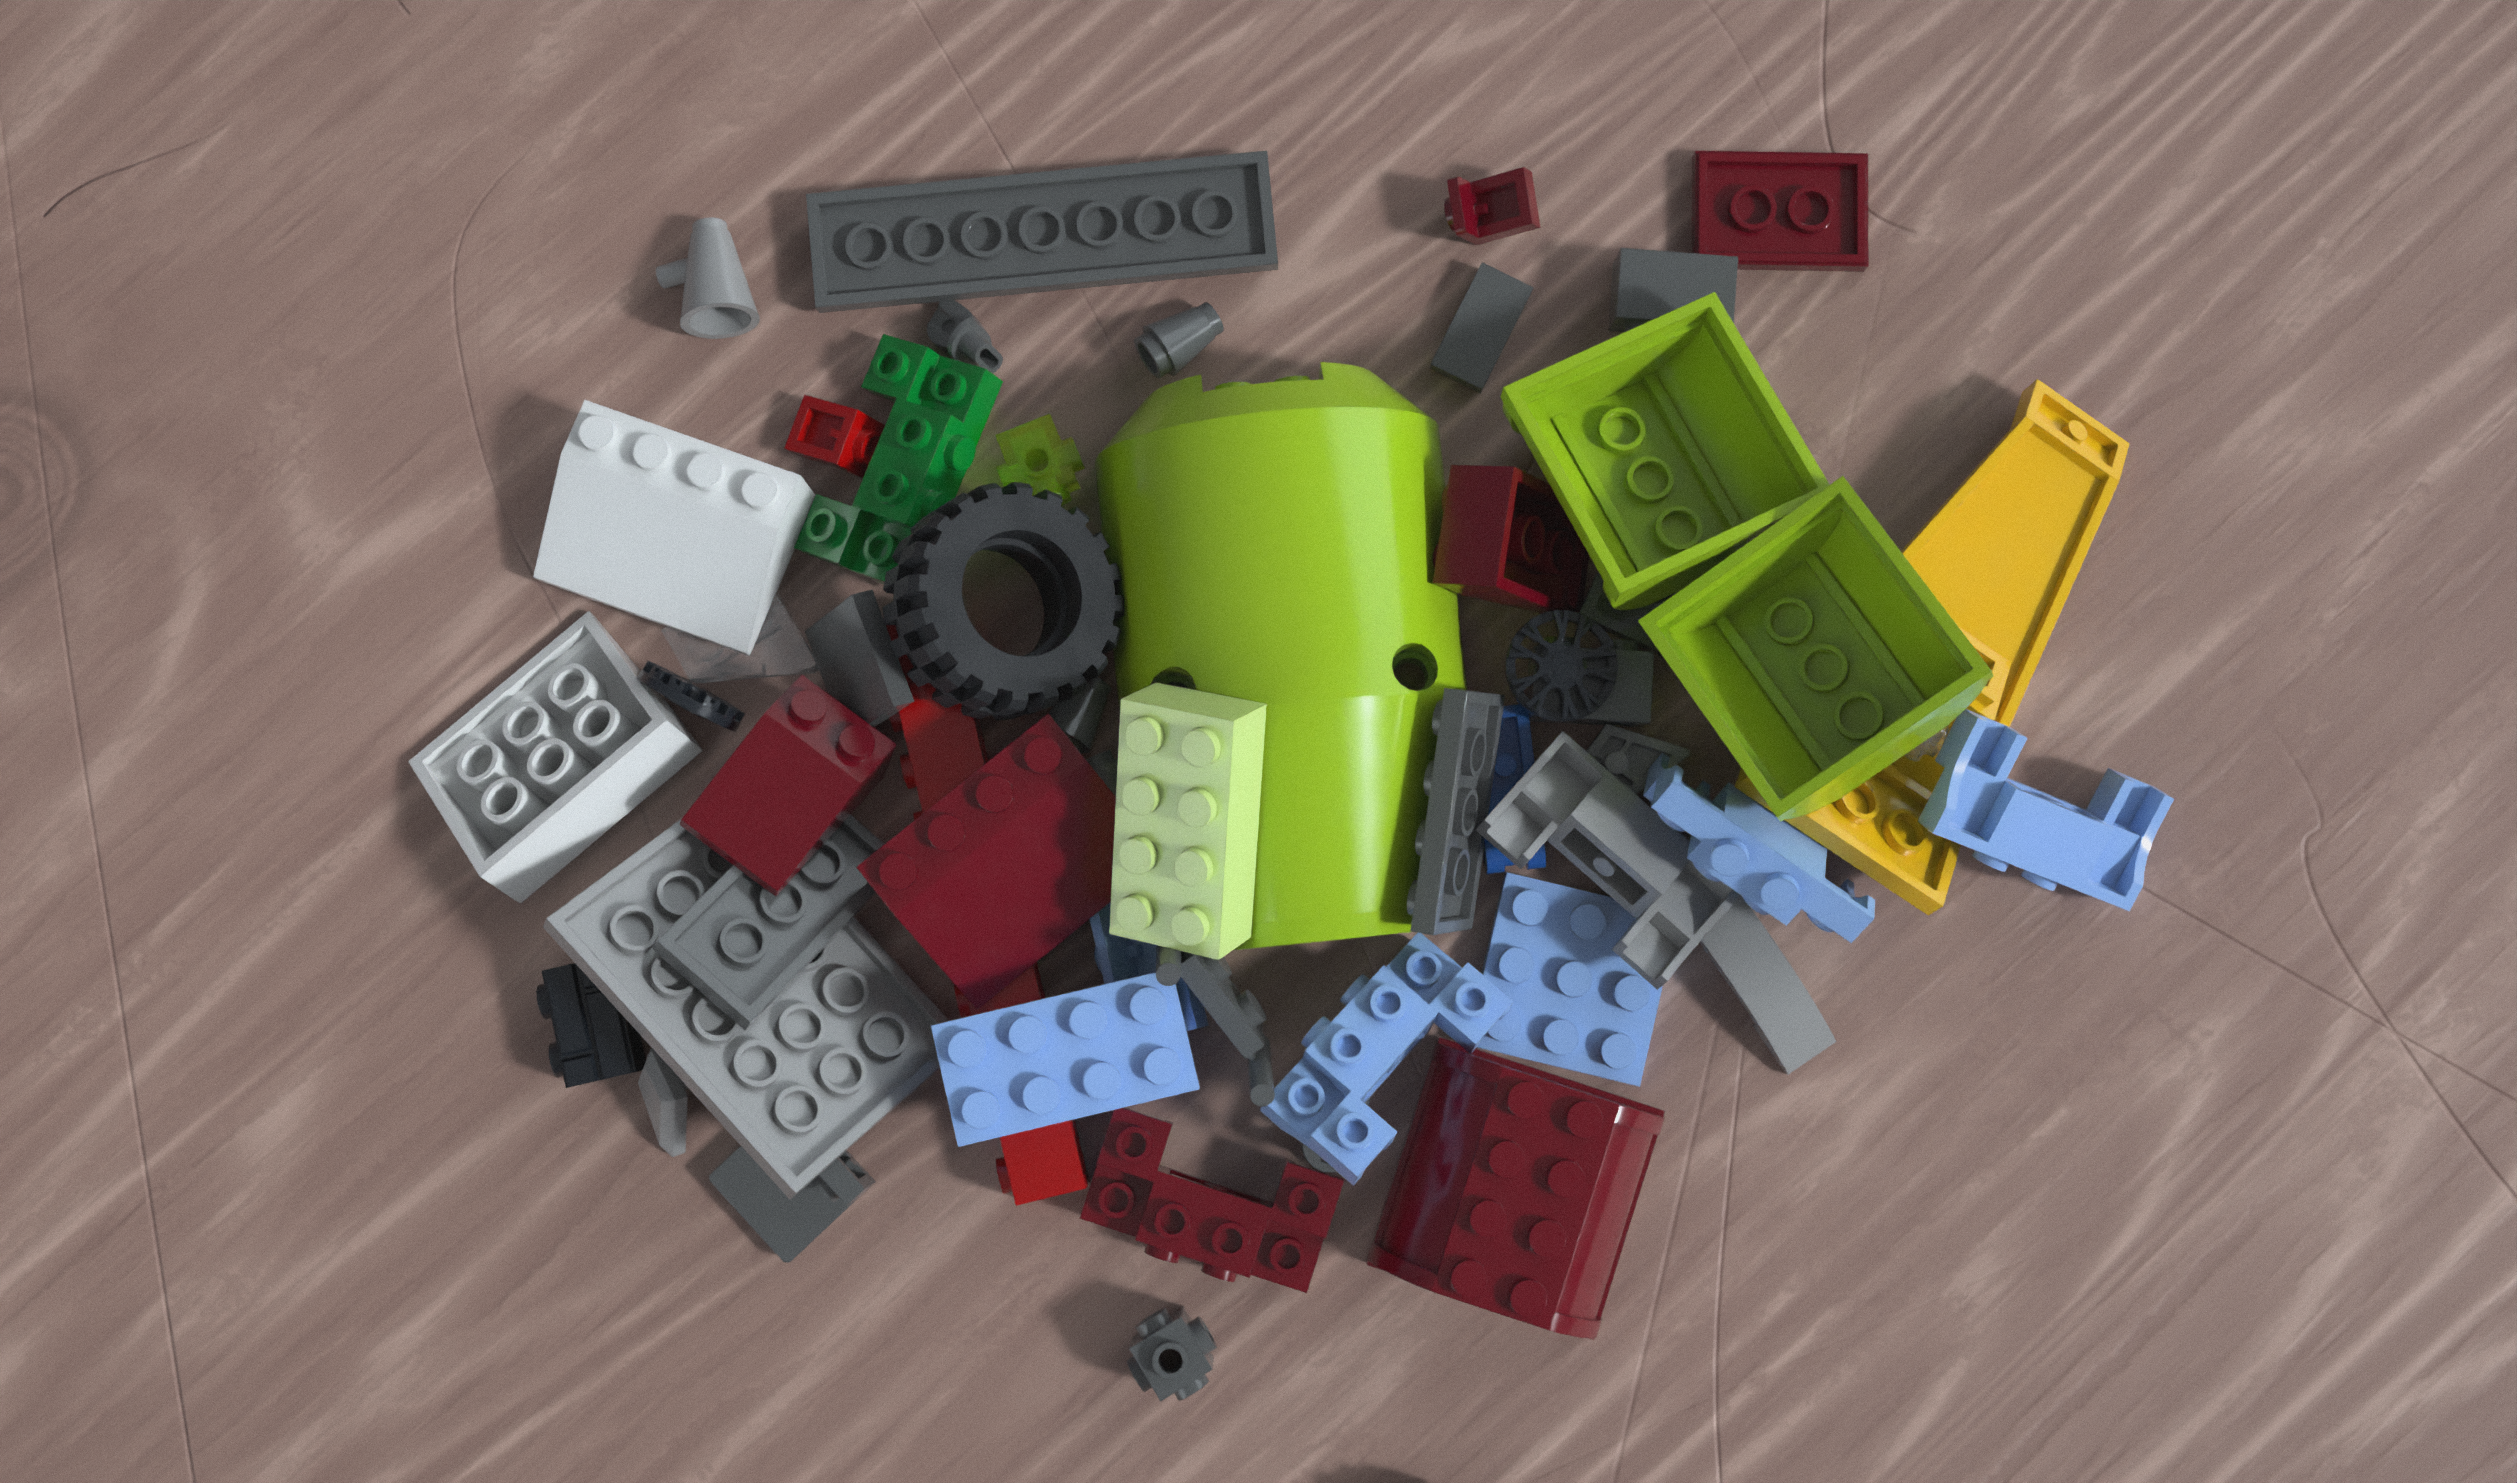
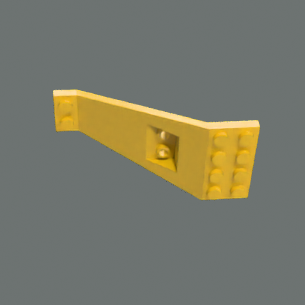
(2002, 570)

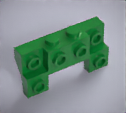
(916, 462)

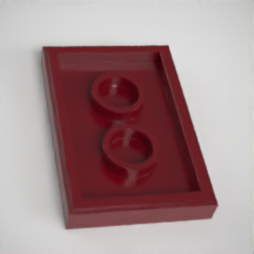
(1782, 209)

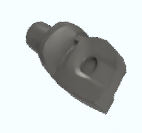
(962, 336)

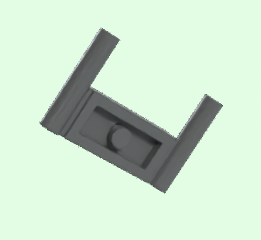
(1235, 1012)

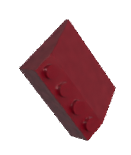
(1003, 862)

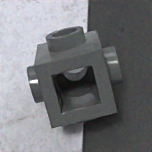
(1176, 1332)

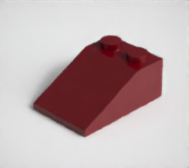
(1508, 541)
(789, 785)

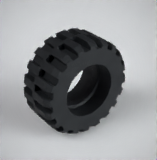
(1062, 561)

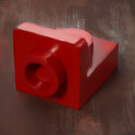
(834, 435)

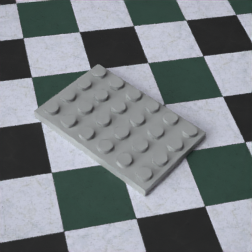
(812, 1066)

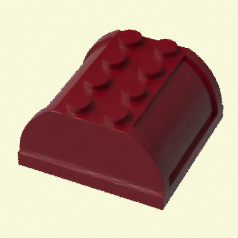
(1515, 1190)

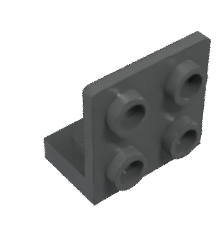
(786, 1223)

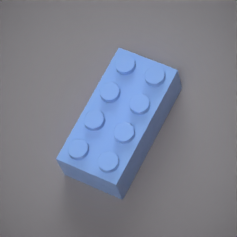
(1064, 1058)

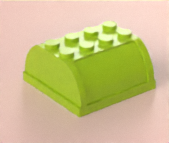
(1664, 449)
(1818, 653)

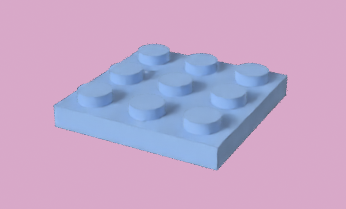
(1569, 989)

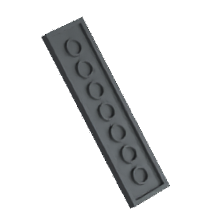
(1041, 231)

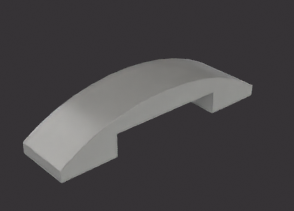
(1767, 987)

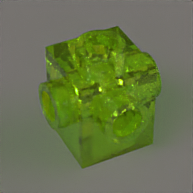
(1038, 444)

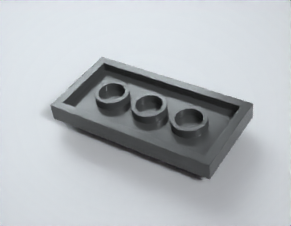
(1459, 801)
(749, 945)

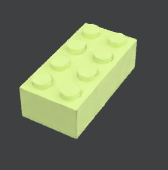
(1186, 819)

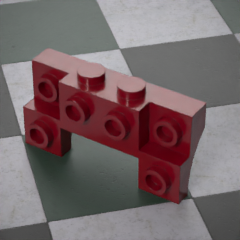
(1205, 1219)

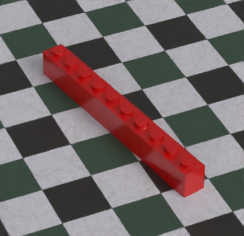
(942, 754)

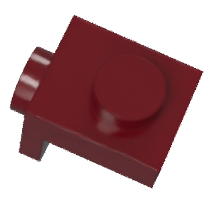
(1492, 206)

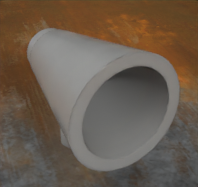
(715, 287)

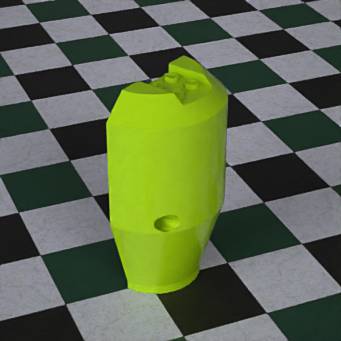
(1288, 563)

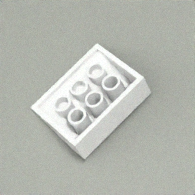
(670, 527)
(552, 759)

